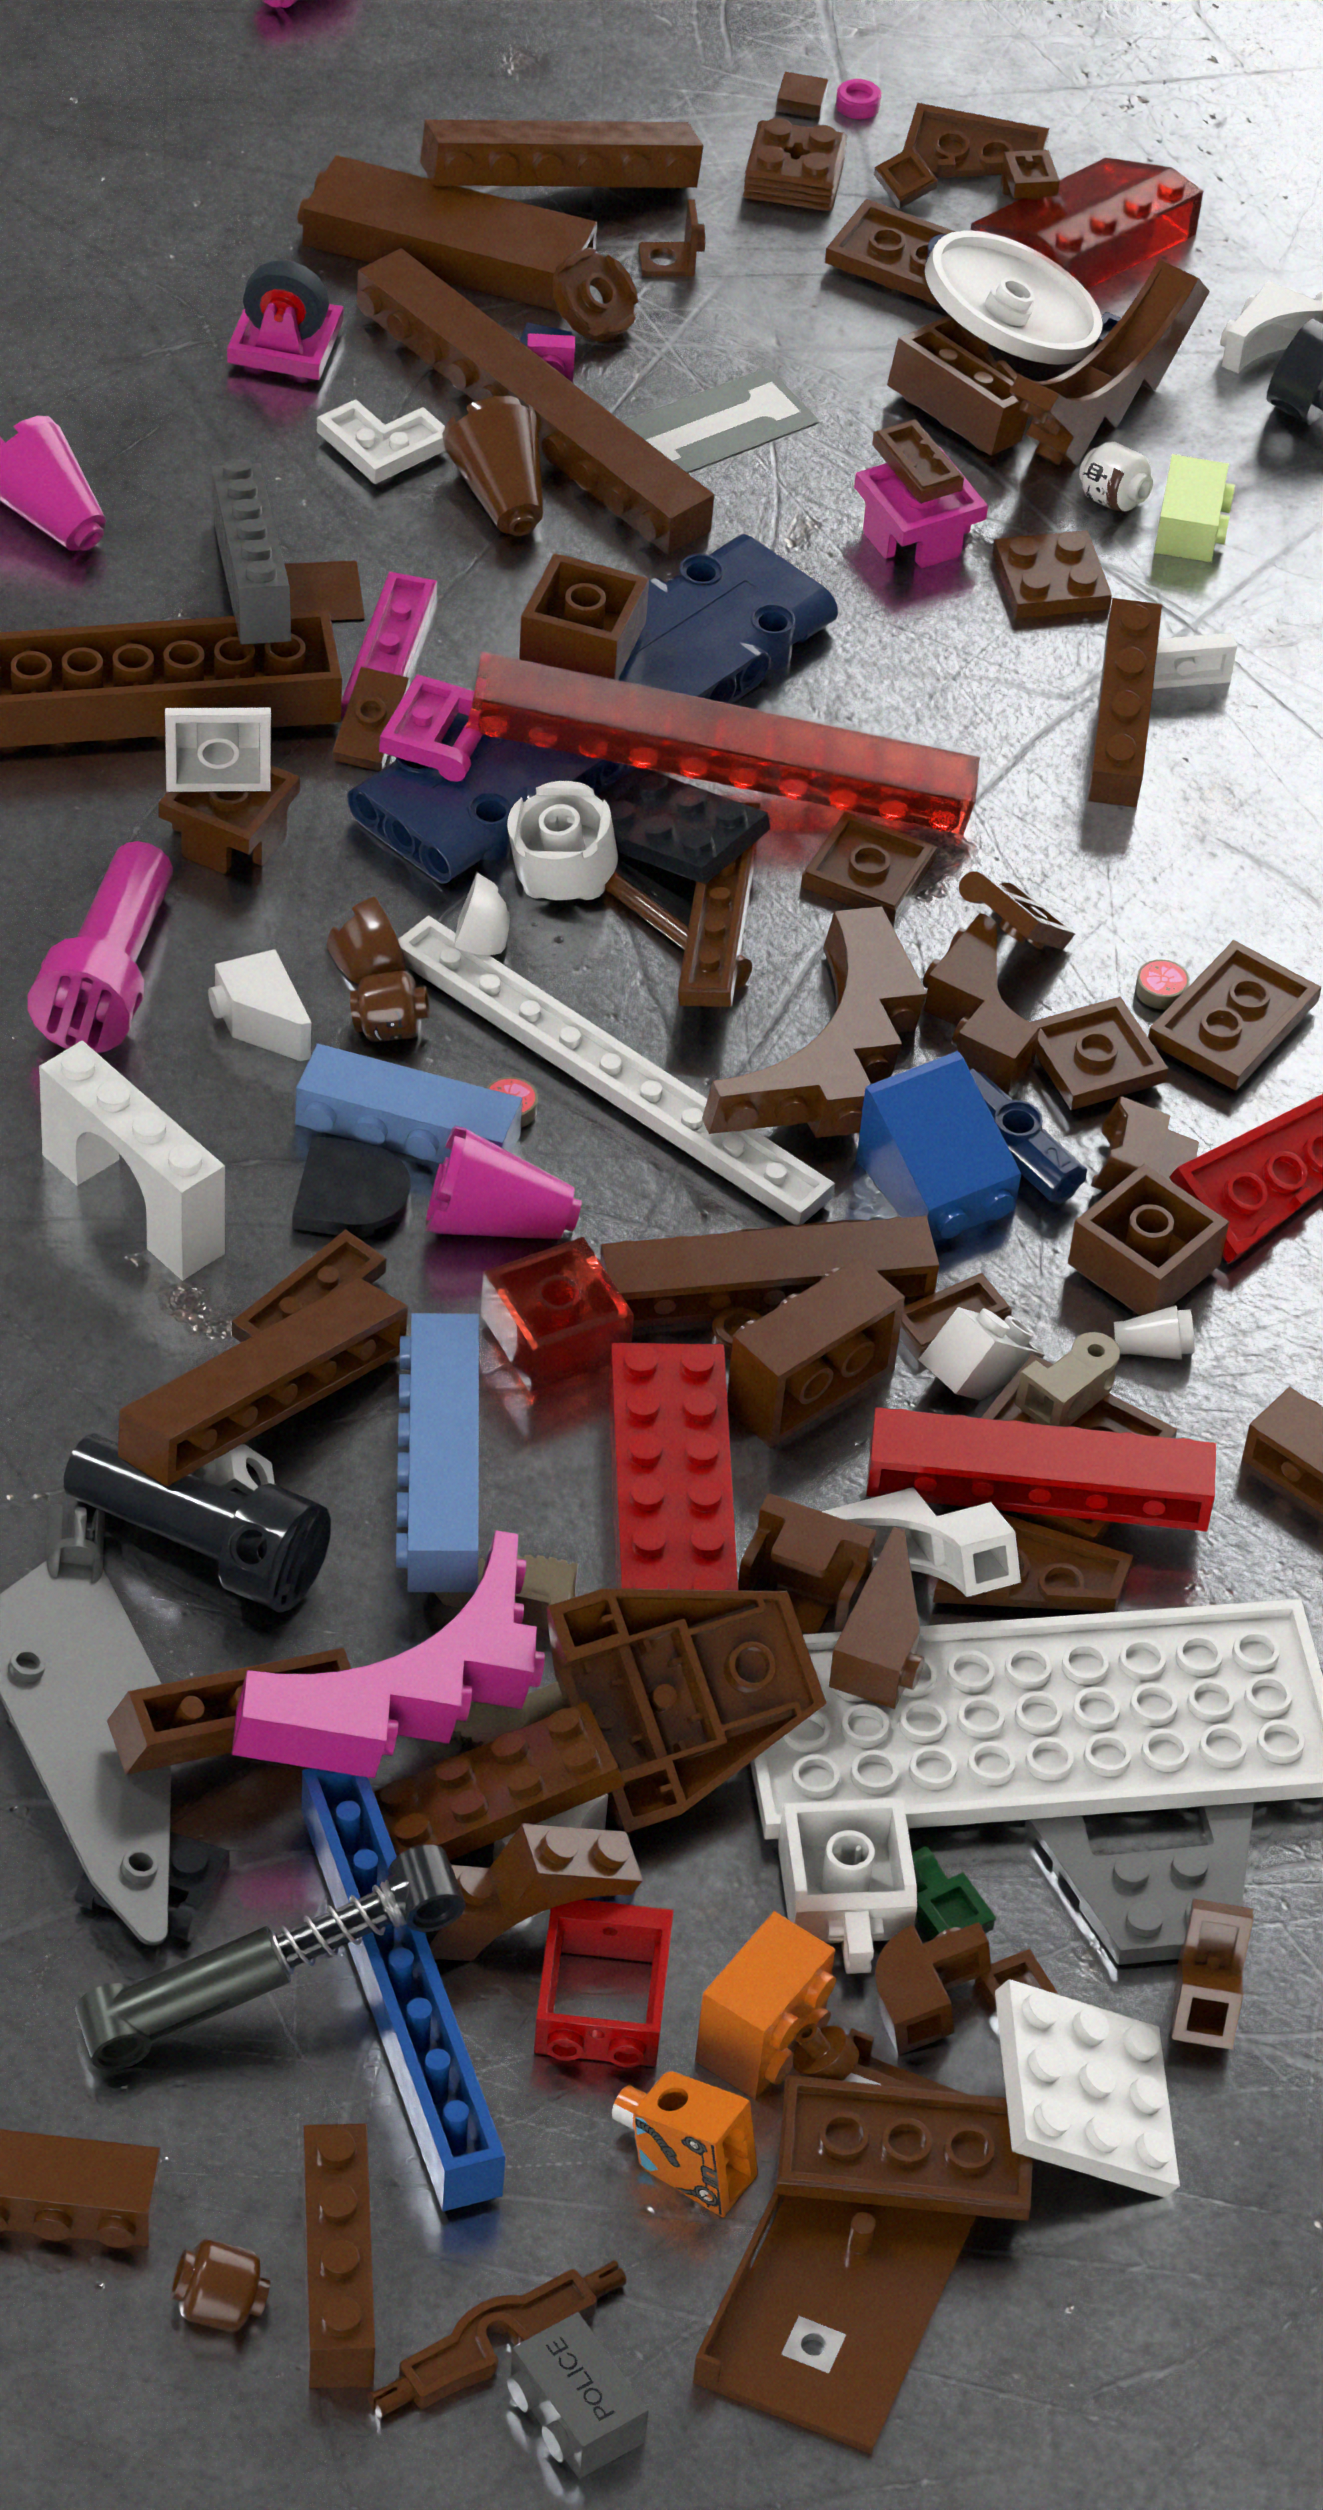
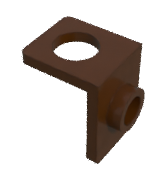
(683, 252)

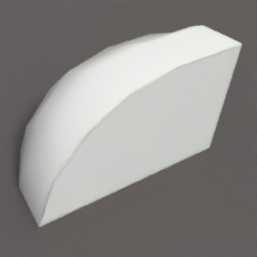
(483, 920)

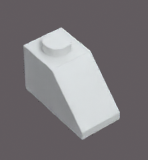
(261, 1005)

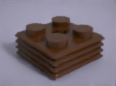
(795, 164)

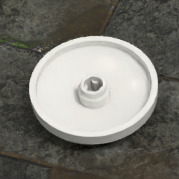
(1013, 297)

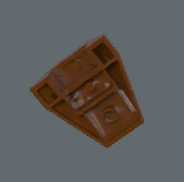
(682, 1686)

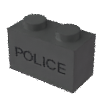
(577, 2396)

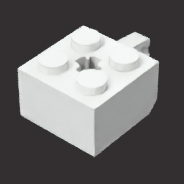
(848, 1873)

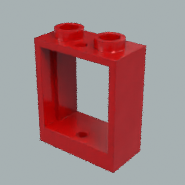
(633, 1934)

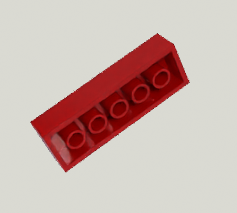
(671, 1467)

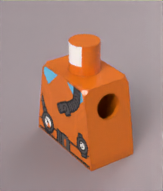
(693, 2138)

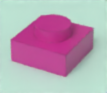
(555, 350)

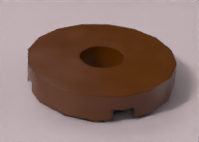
(577, 305)

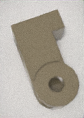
(1072, 1383)

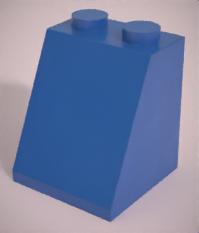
(937, 1148)

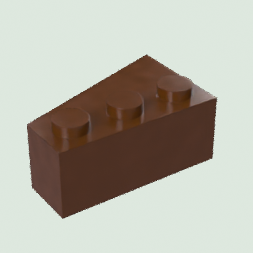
(959, 384)

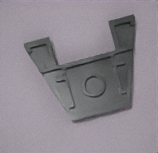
(1145, 1898)

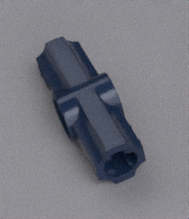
(1035, 1151)

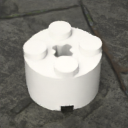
(563, 842)

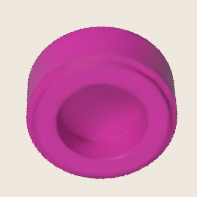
(858, 99)

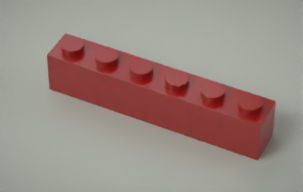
(1043, 1469)

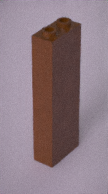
(450, 230)

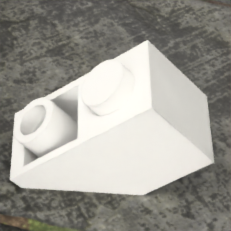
(979, 1352)

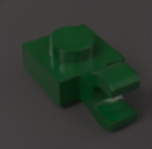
(945, 1901)

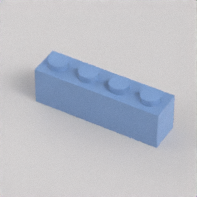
(399, 1105)

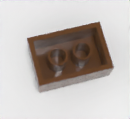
(814, 1351)

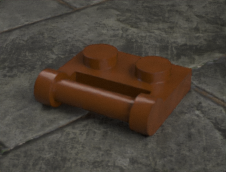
(1020, 912)

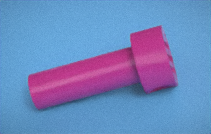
(92, 981)

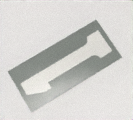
(723, 420)

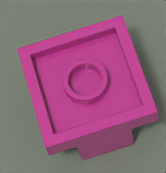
(897, 516)

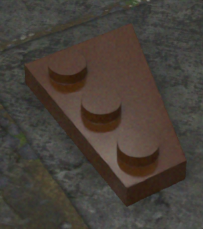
(968, 143)
(1054, 1574)

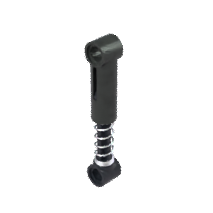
(126, 2020)

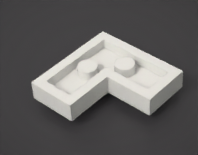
(380, 448)

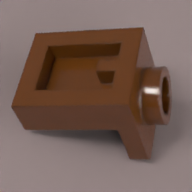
(1029, 175)

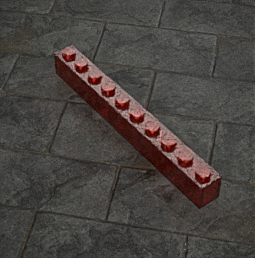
(723, 743)

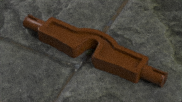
(467, 2354)

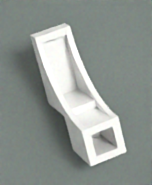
(1267, 324)
(965, 1548)

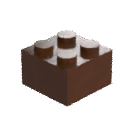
(583, 617)
(1147, 1242)

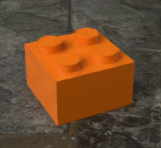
(762, 2003)

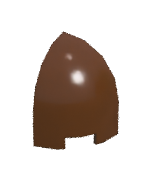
(366, 943)

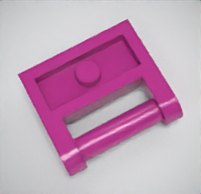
(422, 723)

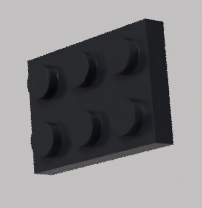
(683, 827)

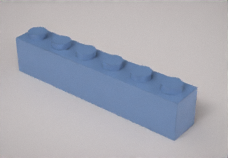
(441, 1454)

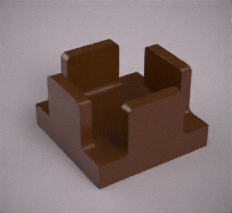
(225, 820)
(811, 1557)

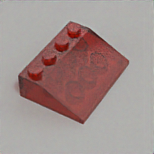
(1103, 218)

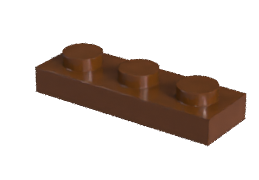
(323, 1273)

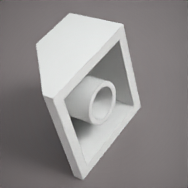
(218, 749)

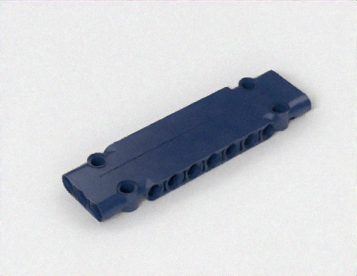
(703, 637)

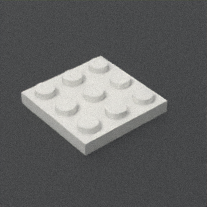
(1086, 2089)

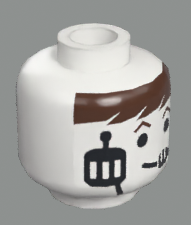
(1116, 476)

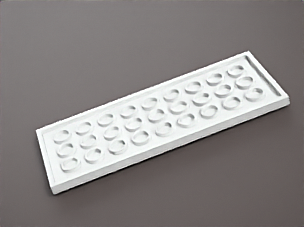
(1070, 1719)

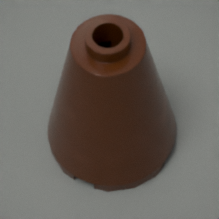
(500, 460)

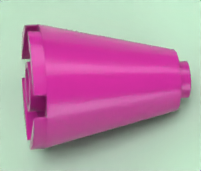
(48, 486)
(497, 1194)

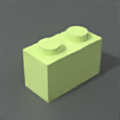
(1192, 508)

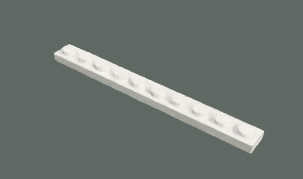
(614, 1071)

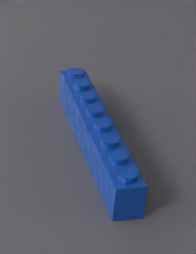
(406, 1998)

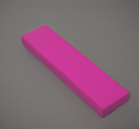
(394, 628)

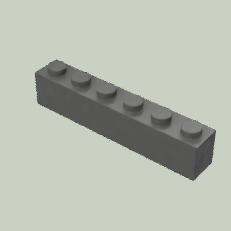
(251, 553)

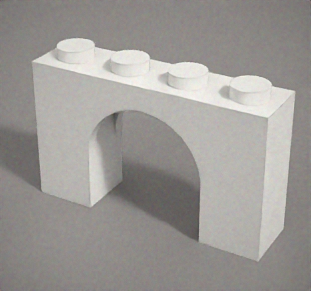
(95, 1115)

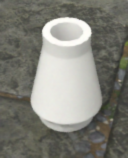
(1157, 1334)

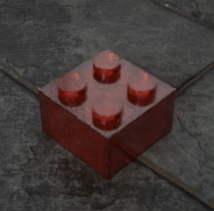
(555, 1313)

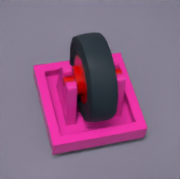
(285, 322)

